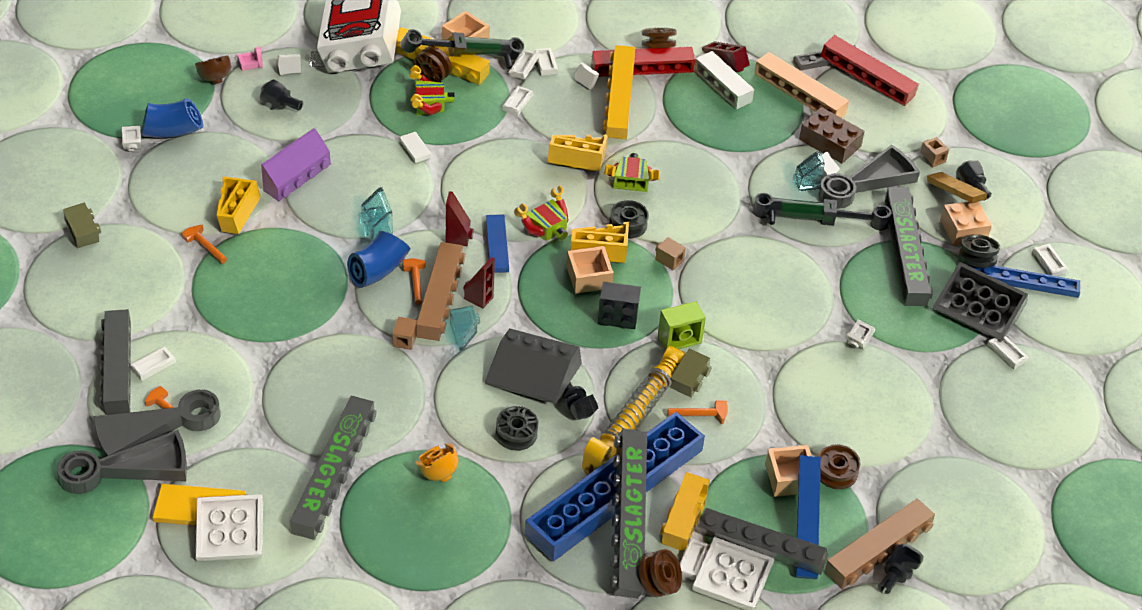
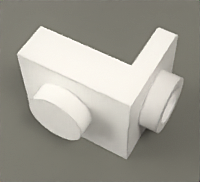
(131, 138)
(860, 334)

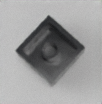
(619, 305)

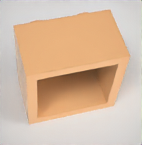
(466, 24)
(964, 220)
(589, 269)
(783, 468)

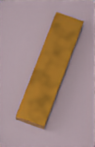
(957, 187)

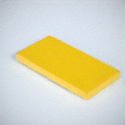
(179, 502)

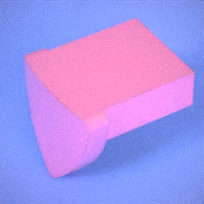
(251, 60)

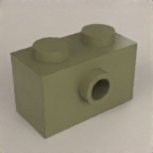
(81, 225)
(690, 373)

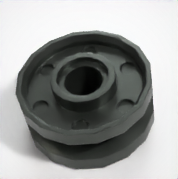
(630, 212)
(979, 251)
(516, 428)

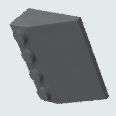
(981, 301)
(533, 365)

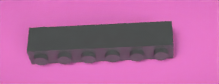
(117, 361)
(764, 541)

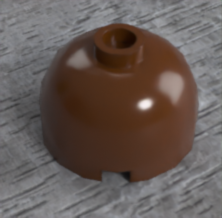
(214, 69)

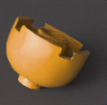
(438, 463)

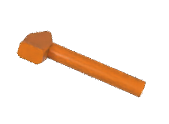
(195, 233)
(414, 265)
(157, 397)
(719, 411)

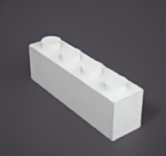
(724, 80)

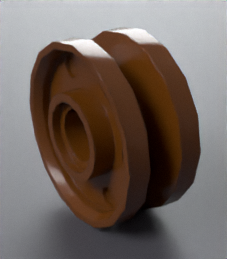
(658, 37)
(433, 64)
(839, 466)
(660, 573)

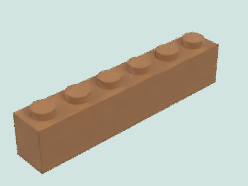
(440, 291)
(879, 543)

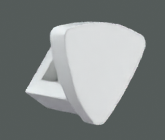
(289, 64)
(586, 76)
(830, 166)

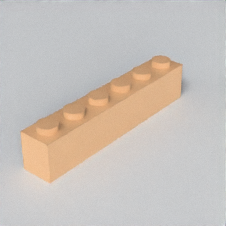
(799, 85)

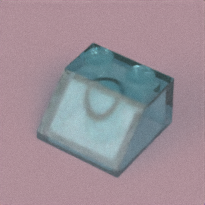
(376, 214)

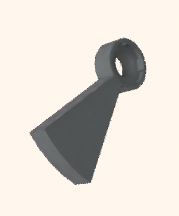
(884, 171)
(129, 429)
(153, 460)

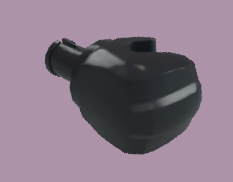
(278, 96)
(972, 174)
(577, 402)
(900, 566)

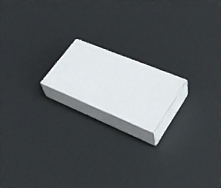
(546, 62)
(523, 64)
(517, 100)
(415, 147)
(1050, 260)
(1008, 352)
(153, 363)
(693, 558)

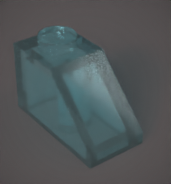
(809, 173)
(464, 325)

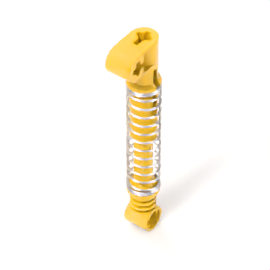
(602, 450)

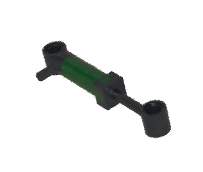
(459, 44)
(826, 212)

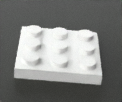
(229, 527)
(733, 574)

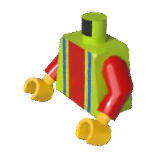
(429, 94)
(632, 173)
(547, 219)

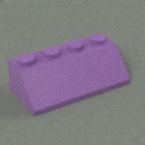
(295, 165)

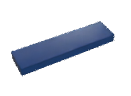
(497, 242)

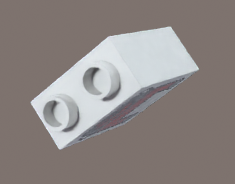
(358, 33)

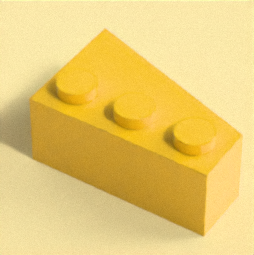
(578, 152)
(236, 203)
(613, 238)
(685, 512)

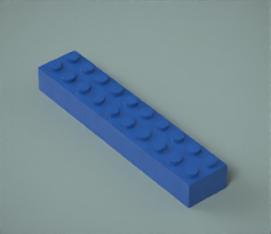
(589, 501)

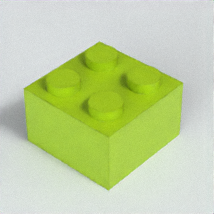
(681, 326)

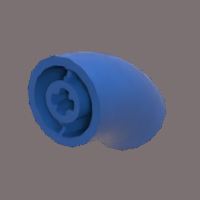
(171, 119)
(376, 259)

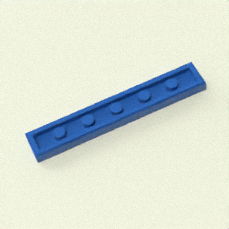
(1034, 280)
(808, 505)

